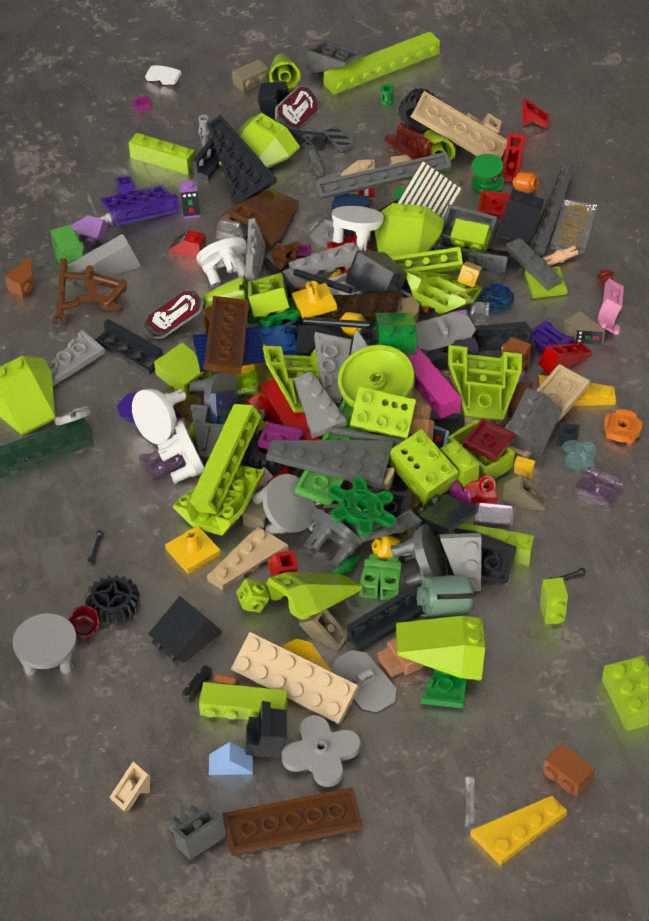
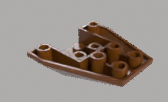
(270, 209)

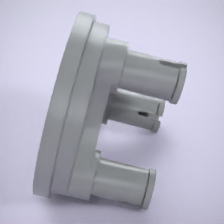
(283, 507)
(45, 643)

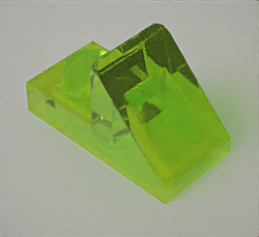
(248, 383)

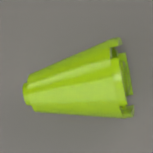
(284, 70)
(440, 144)
(234, 289)

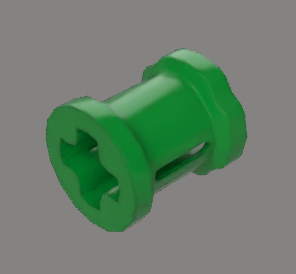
(387, 94)

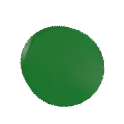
(487, 173)

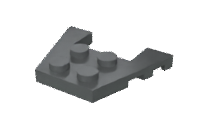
(208, 433)
(403, 522)

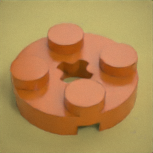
(626, 434)

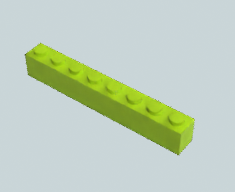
(382, 62)

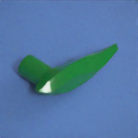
(348, 565)

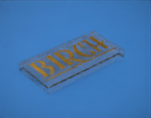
(574, 225)

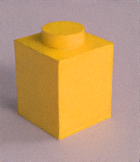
(469, 274)

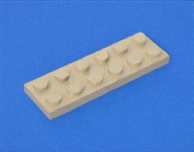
(457, 127)
(564, 389)
(302, 679)

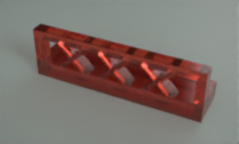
(407, 146)

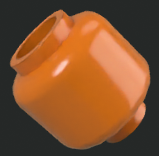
(526, 182)

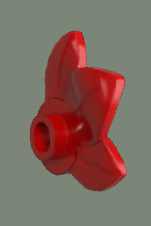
(480, 494)

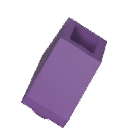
(91, 228)

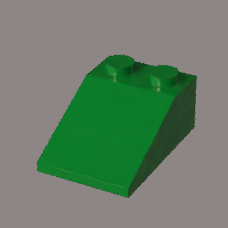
(397, 331)

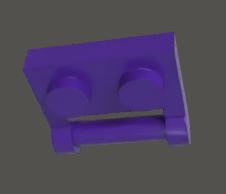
(543, 338)

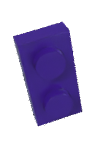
(125, 184)

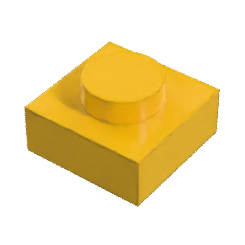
(524, 466)

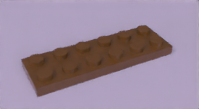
(226, 335)
(292, 821)

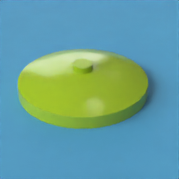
(377, 369)

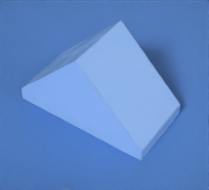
(230, 761)

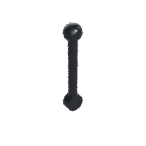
(91, 560)
(581, 571)

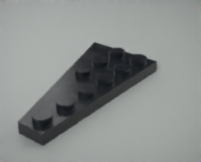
(242, 168)

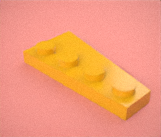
(594, 395)
(516, 830)

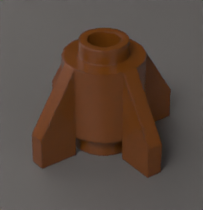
(284, 254)

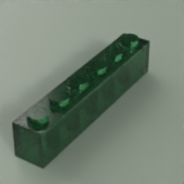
(44, 446)

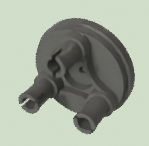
(216, 383)
(337, 532)
(426, 550)

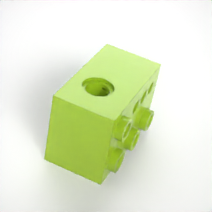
(382, 413)
(423, 466)

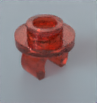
(605, 275)

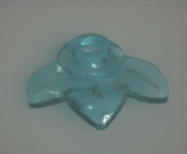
(576, 455)

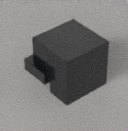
(270, 96)
(266, 733)

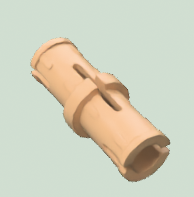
(560, 256)

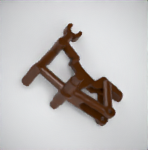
(91, 280)

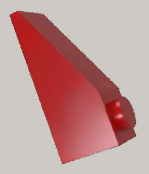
(513, 156)
(563, 354)

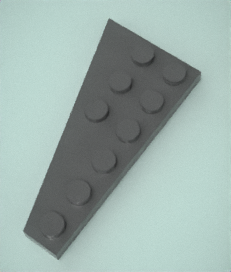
(335, 457)

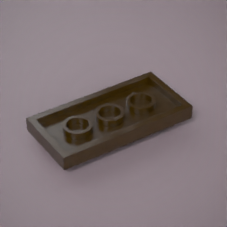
(366, 304)

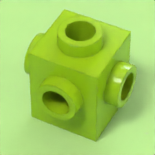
(252, 595)

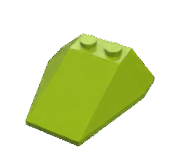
(408, 230)
(441, 291)
(287, 367)
(484, 381)
(26, 394)
(445, 644)

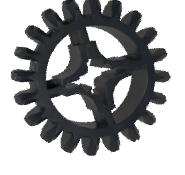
(113, 598)

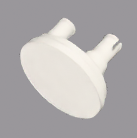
(358, 219)
(221, 254)
(155, 413)
(185, 446)

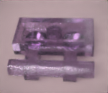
(597, 491)

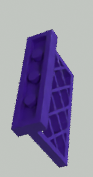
(148, 208)

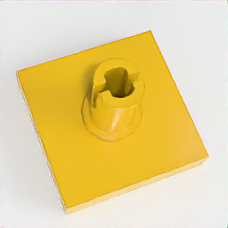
(314, 300)
(192, 549)

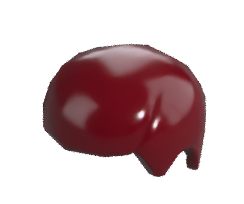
(85, 621)

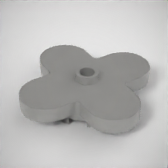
(321, 751)

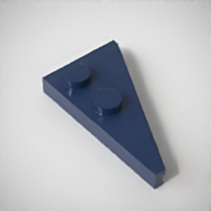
(221, 405)

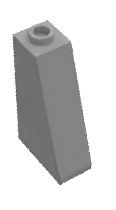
(108, 259)

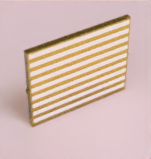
(431, 190)

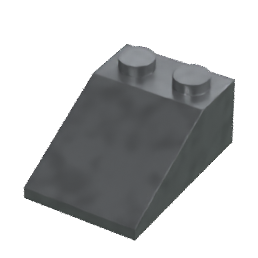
(330, 56)

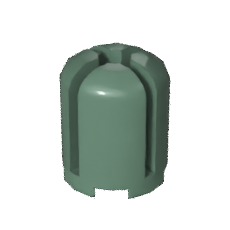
(438, 607)

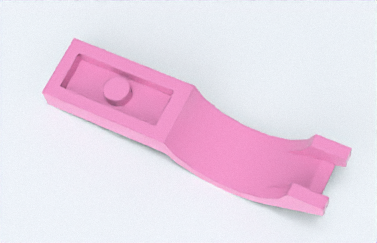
(611, 306)

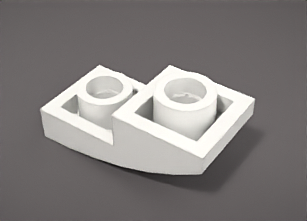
(165, 74)

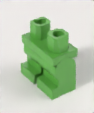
(380, 573)

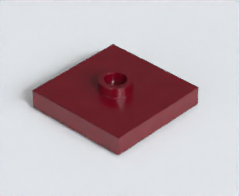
(489, 440)

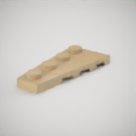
(246, 557)

